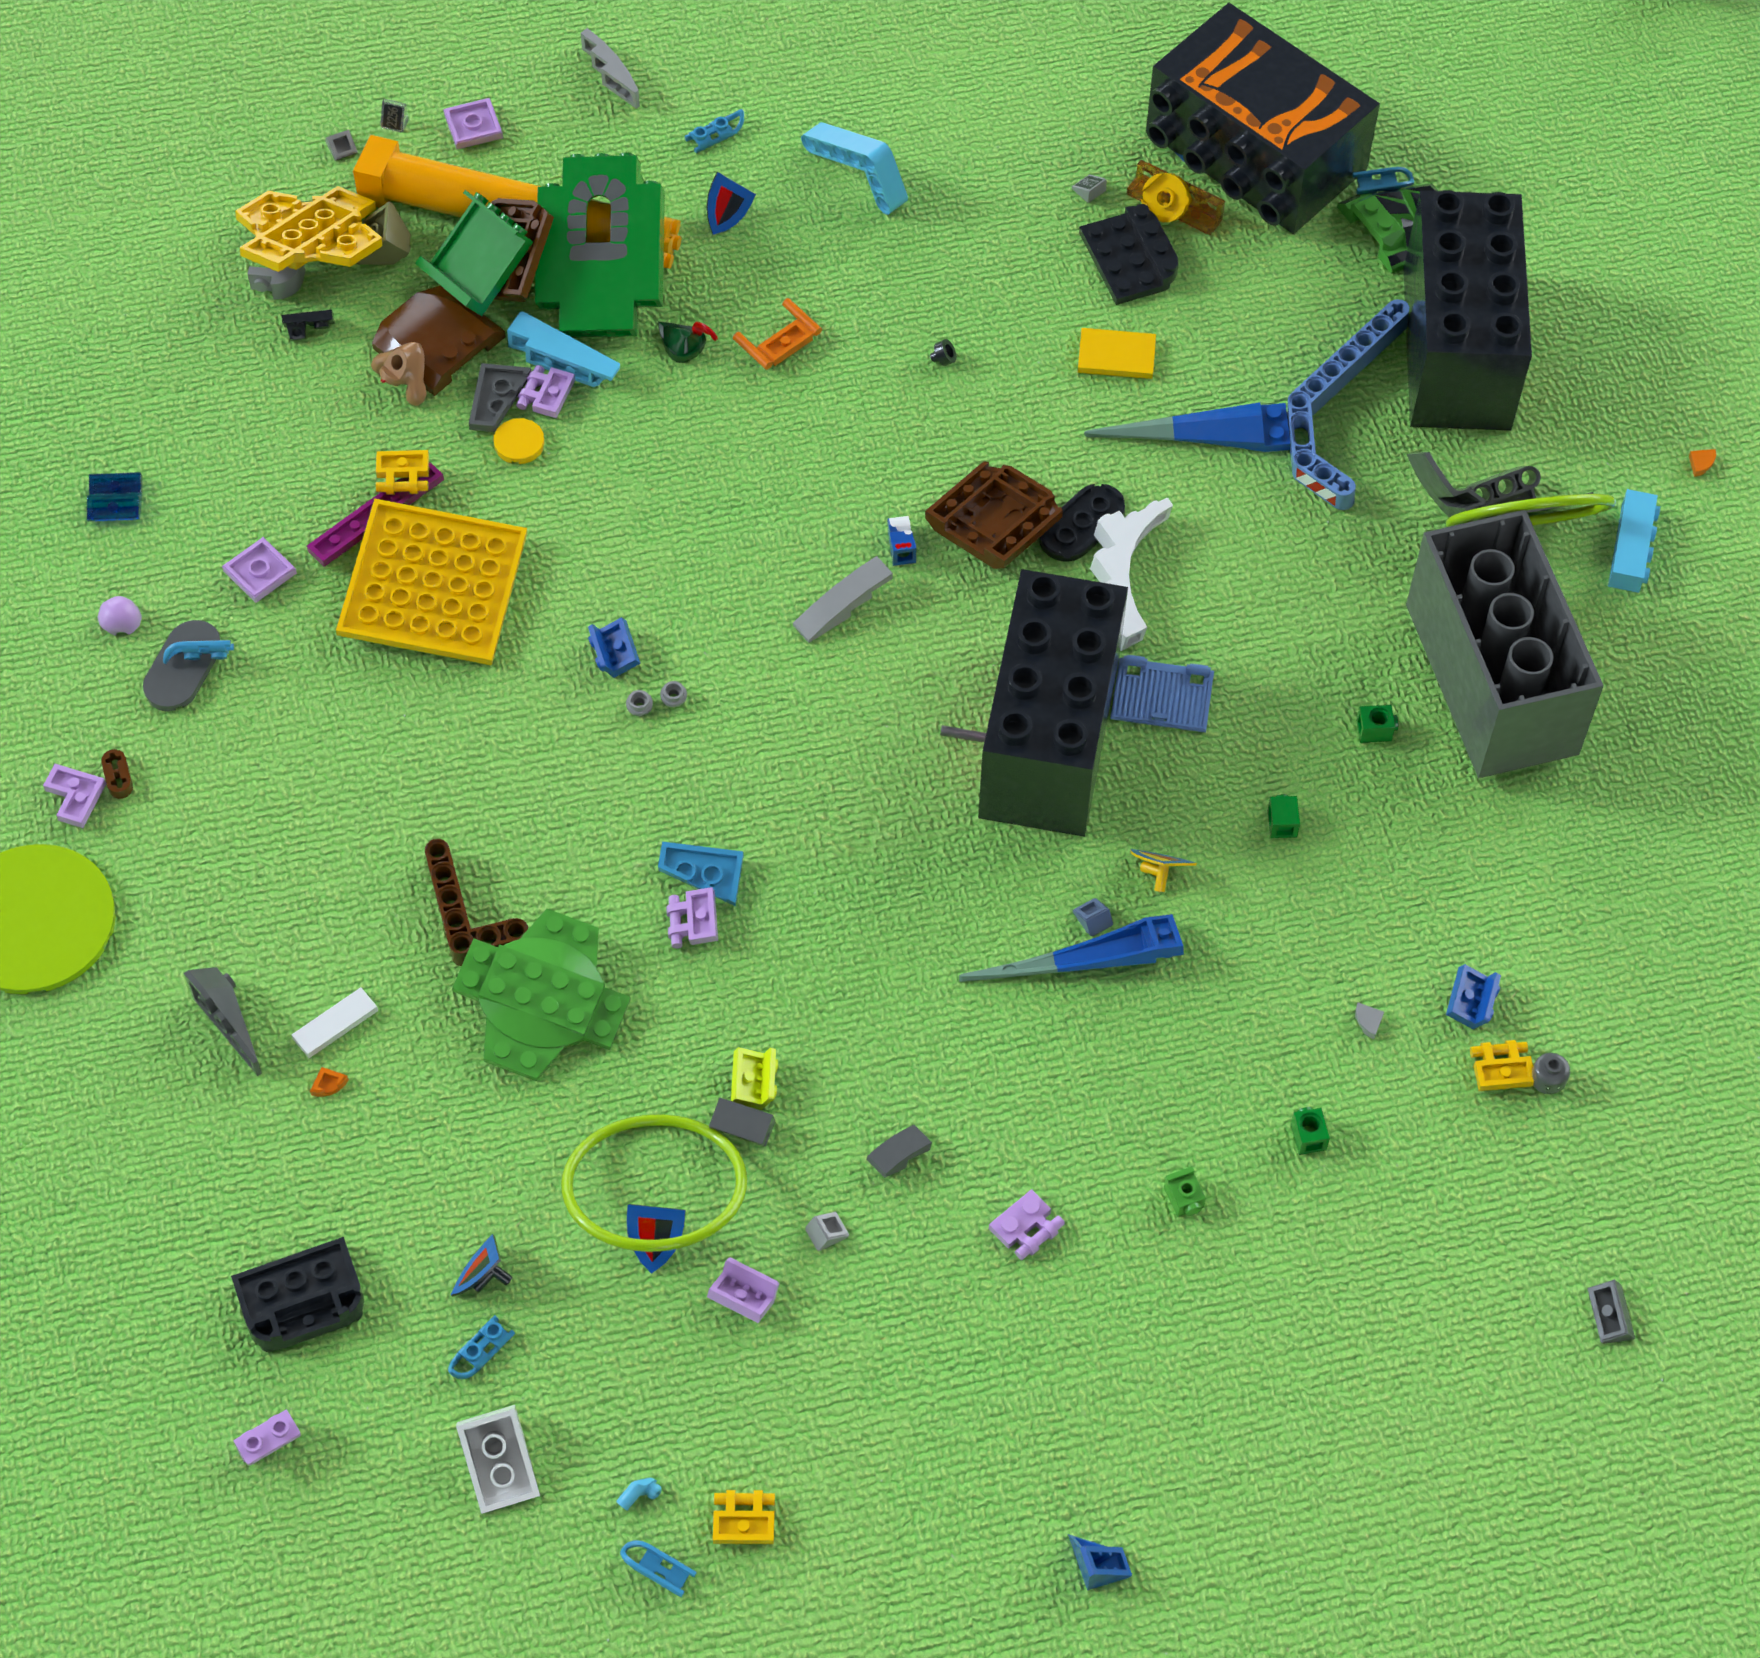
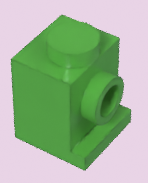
(1184, 1203)

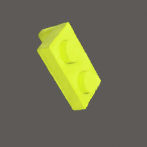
(754, 1077)

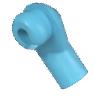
(639, 1488)

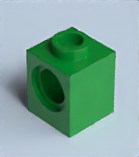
(1372, 732)
(1283, 816)
(1307, 1141)

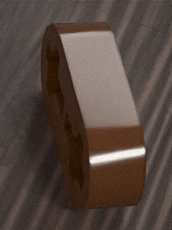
(122, 772)

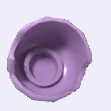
(119, 615)

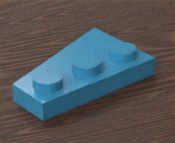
(704, 868)

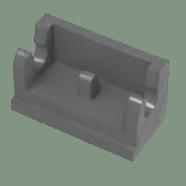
(742, 1121)

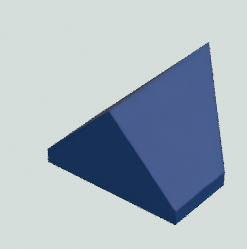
(1099, 1563)

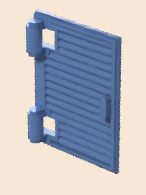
(1162, 694)

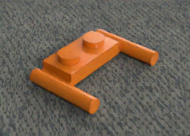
(785, 341)

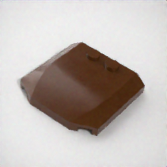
(538, 223)
(445, 330)
(994, 513)

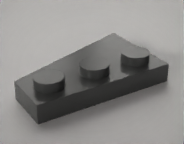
(495, 394)

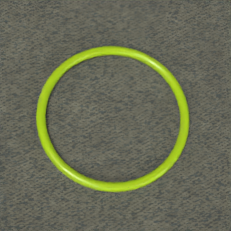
(1596, 504)
(661, 1244)

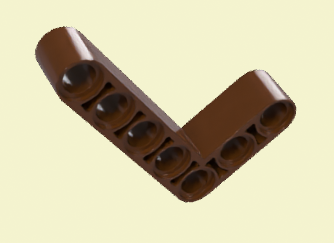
(455, 913)

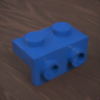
(614, 647)
(1473, 997)

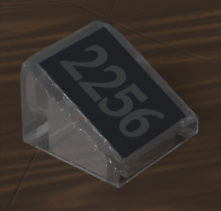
(394, 115)

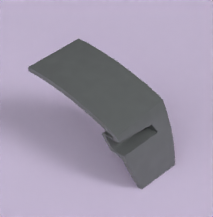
(1458, 500)

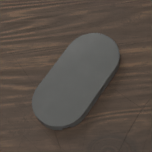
(180, 679)

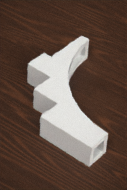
(1112, 563)

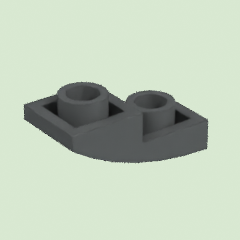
(896, 1151)

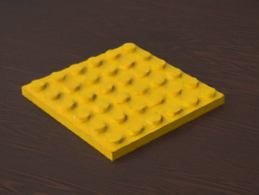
(432, 582)

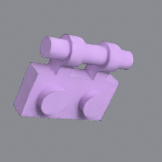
(552, 393)
(701, 917)
(1020, 1219)

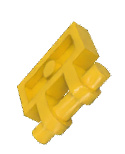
(402, 465)
(1505, 1072)
(743, 1526)

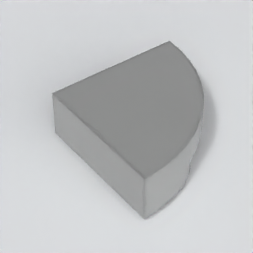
(1368, 1019)

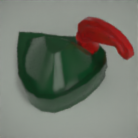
(684, 341)

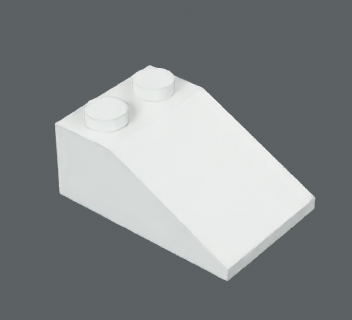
(498, 1459)

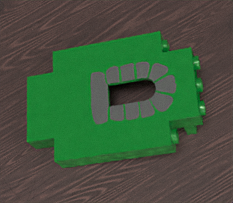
(602, 282)

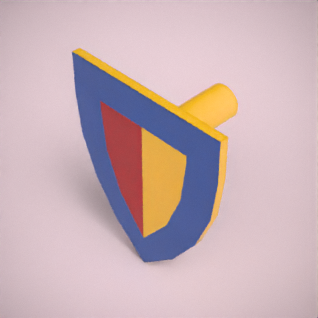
(1160, 870)

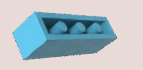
(1633, 541)

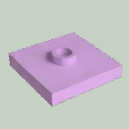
(473, 123)
(259, 569)

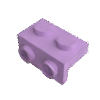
(744, 1290)
(267, 1437)

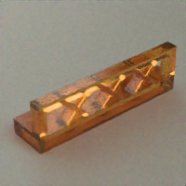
(1198, 214)

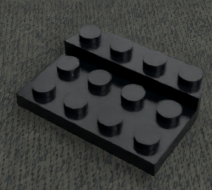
(1131, 253)
(300, 1296)

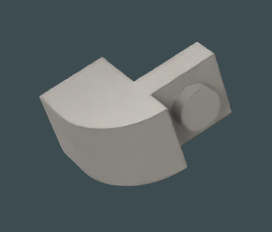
(282, 283)

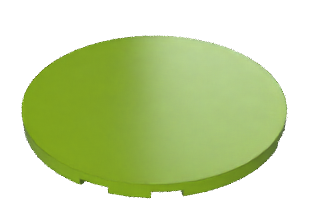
(51, 917)

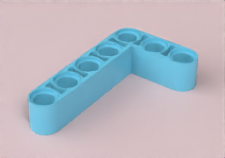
(864, 154)

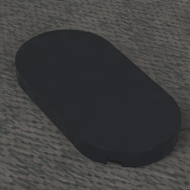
(1074, 532)

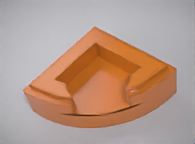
(1702, 461)
(328, 1082)

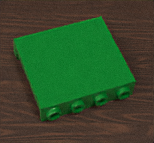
(478, 254)

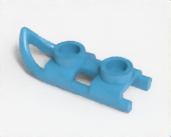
(719, 125)
(1387, 182)
(193, 649)
(475, 1352)
(651, 1564)

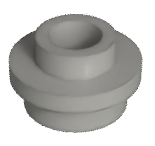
(670, 688)
(636, 697)

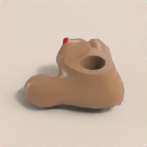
(402, 367)

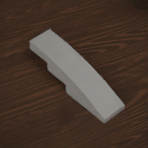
(613, 71)
(841, 599)

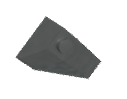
(218, 1001)

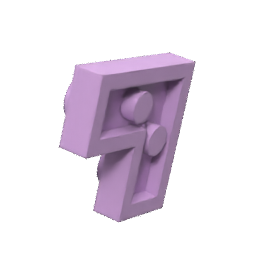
(80, 790)

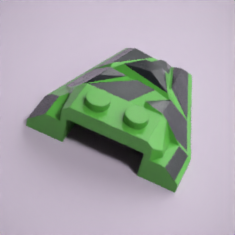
(1388, 218)

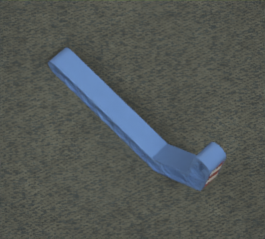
(1326, 383)

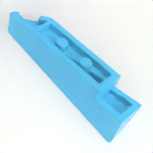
(557, 350)

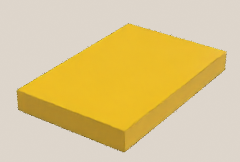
(1117, 353)

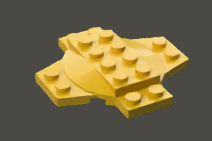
(304, 232)

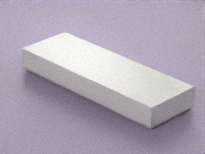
(334, 1022)

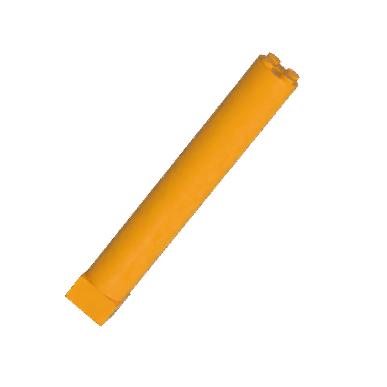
(394, 176)

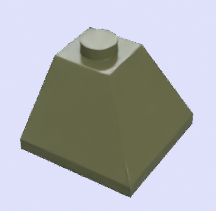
(394, 236)

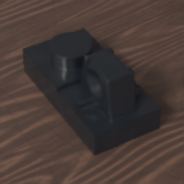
(297, 322)

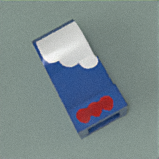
(901, 540)

